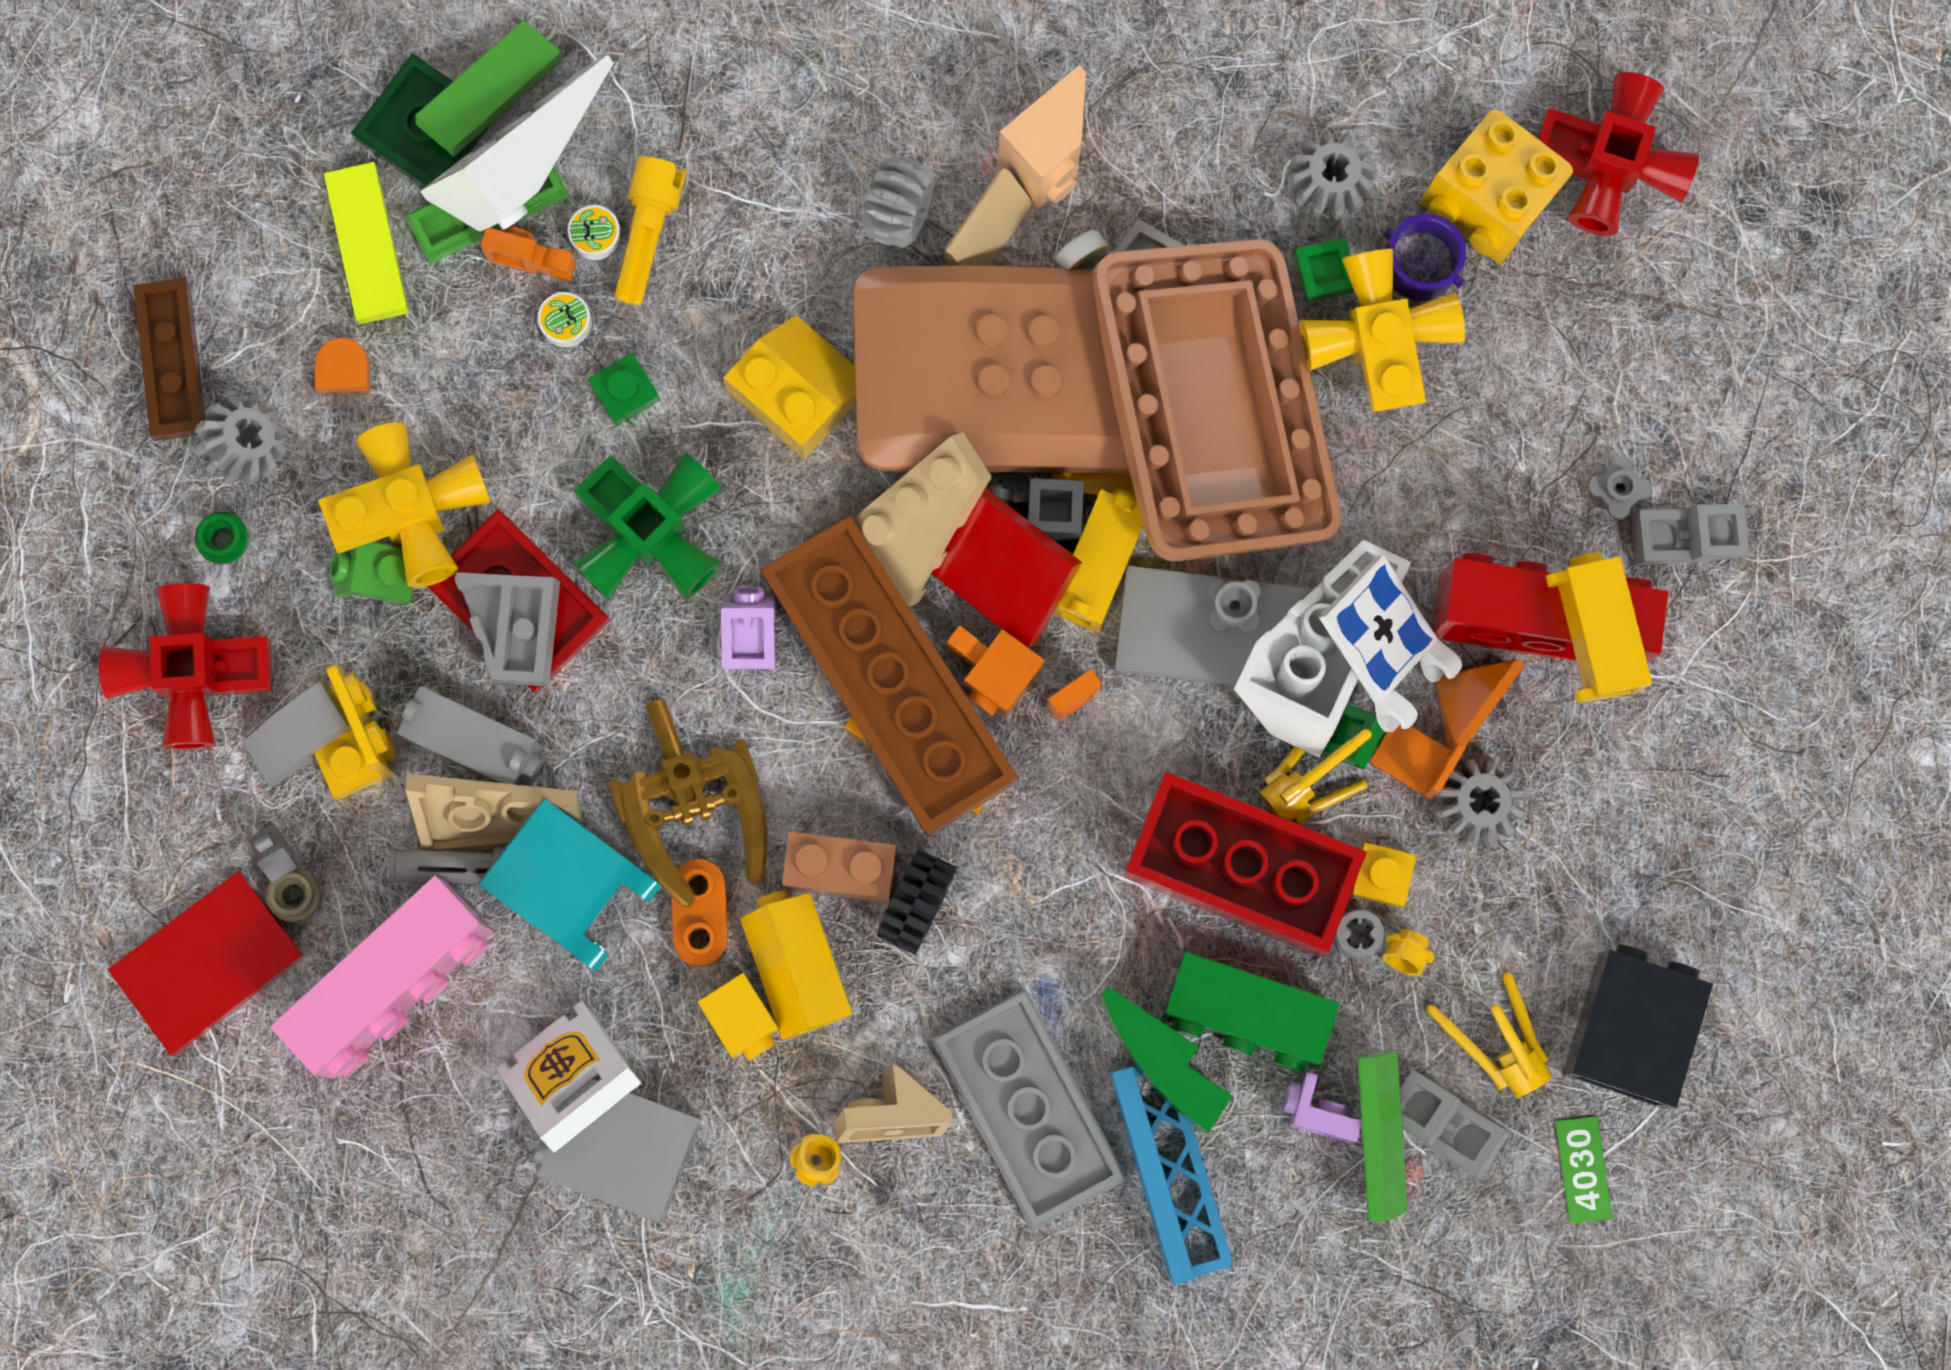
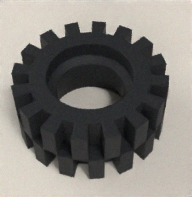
(916, 901)

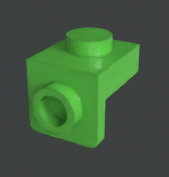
(371, 572)

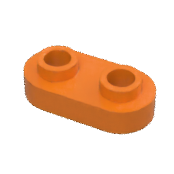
(706, 913)

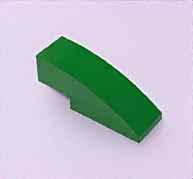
(1163, 1061)

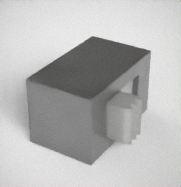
(272, 853)

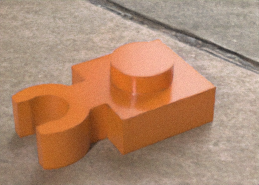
(518, 250)

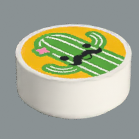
(594, 232)
(1082, 251)
(564, 319)

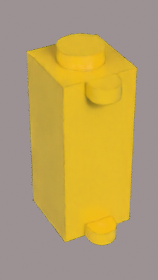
(1104, 554)
(1602, 627)
(795, 964)

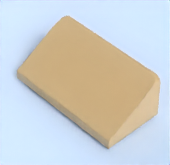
(989, 223)

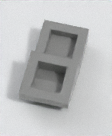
(1689, 534)
(296, 733)
(1449, 1125)

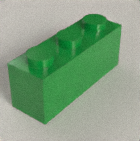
(1249, 1012)

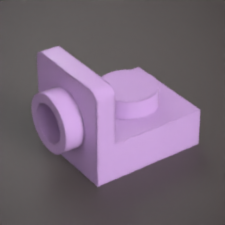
(748, 629)
(1327, 1120)

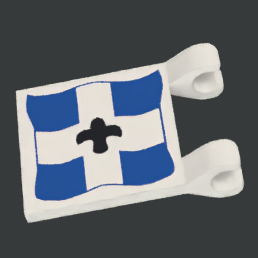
(1384, 639)

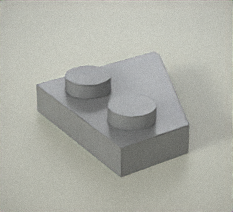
(514, 623)

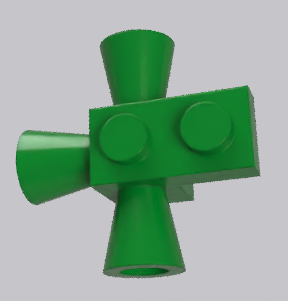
(646, 526)

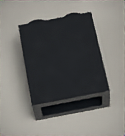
(1638, 1026)

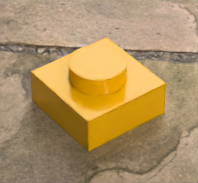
(1384, 875)

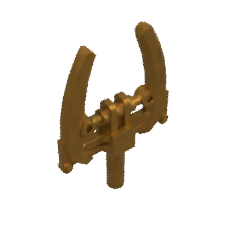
(683, 780)

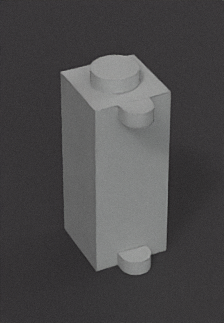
(470, 739)

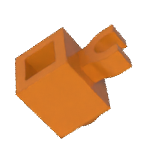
(999, 671)

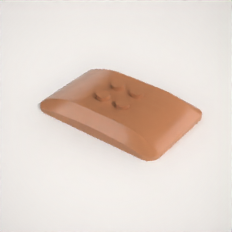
(987, 355)
(1215, 399)

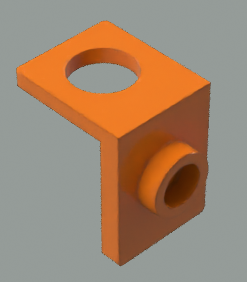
(1416, 760)

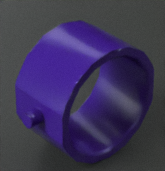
(1448, 235)

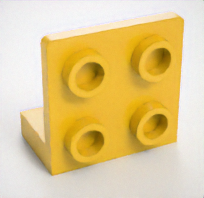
(362, 753)

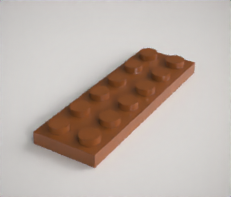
(889, 676)

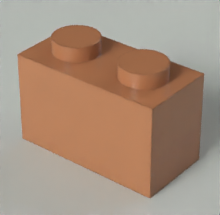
(839, 867)

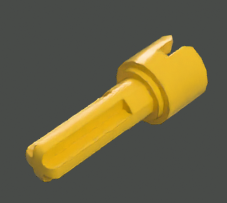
(654, 194)

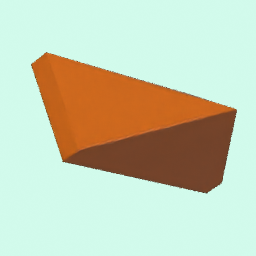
(1471, 697)

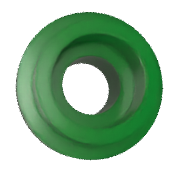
(211, 527)

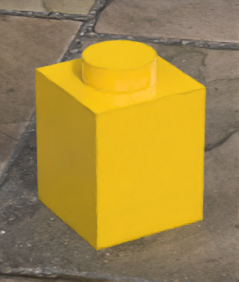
(740, 1018)

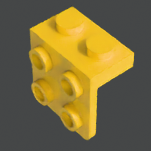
(1496, 185)

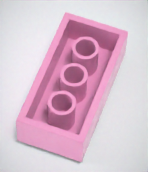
(383, 980)

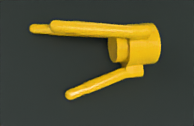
(1290, 794)
(1523, 1063)

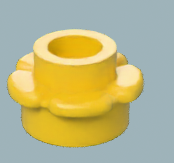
(1407, 952)
(822, 1147)

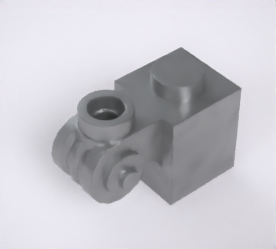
(1050, 506)

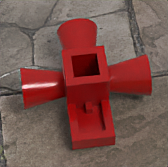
(1617, 153)
(188, 667)

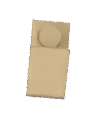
(907, 1113)

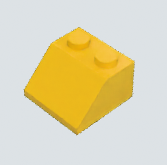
(794, 385)

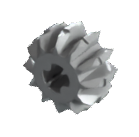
(1332, 156)
(898, 201)
(261, 437)
(1485, 822)

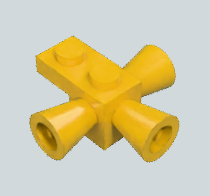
(1383, 333)
(403, 505)

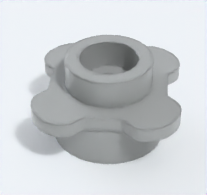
(1617, 502)
(1245, 594)

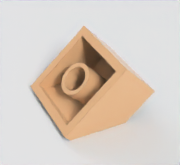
(1046, 140)

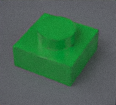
(1322, 269)
(624, 389)
(1350, 724)

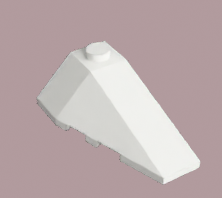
(506, 173)
(1297, 672)

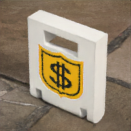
(560, 1064)

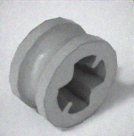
(1375, 935)

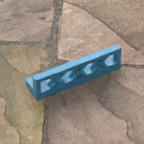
(1156, 1186)

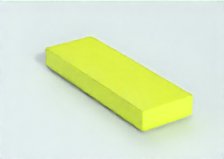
(366, 243)

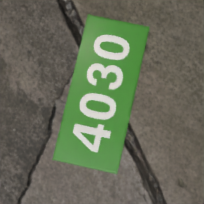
(1583, 1170)

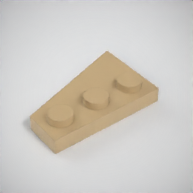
(921, 513)
(475, 813)

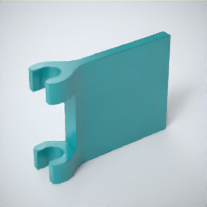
(562, 879)

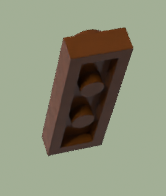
(169, 358)

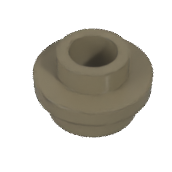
(277, 892)

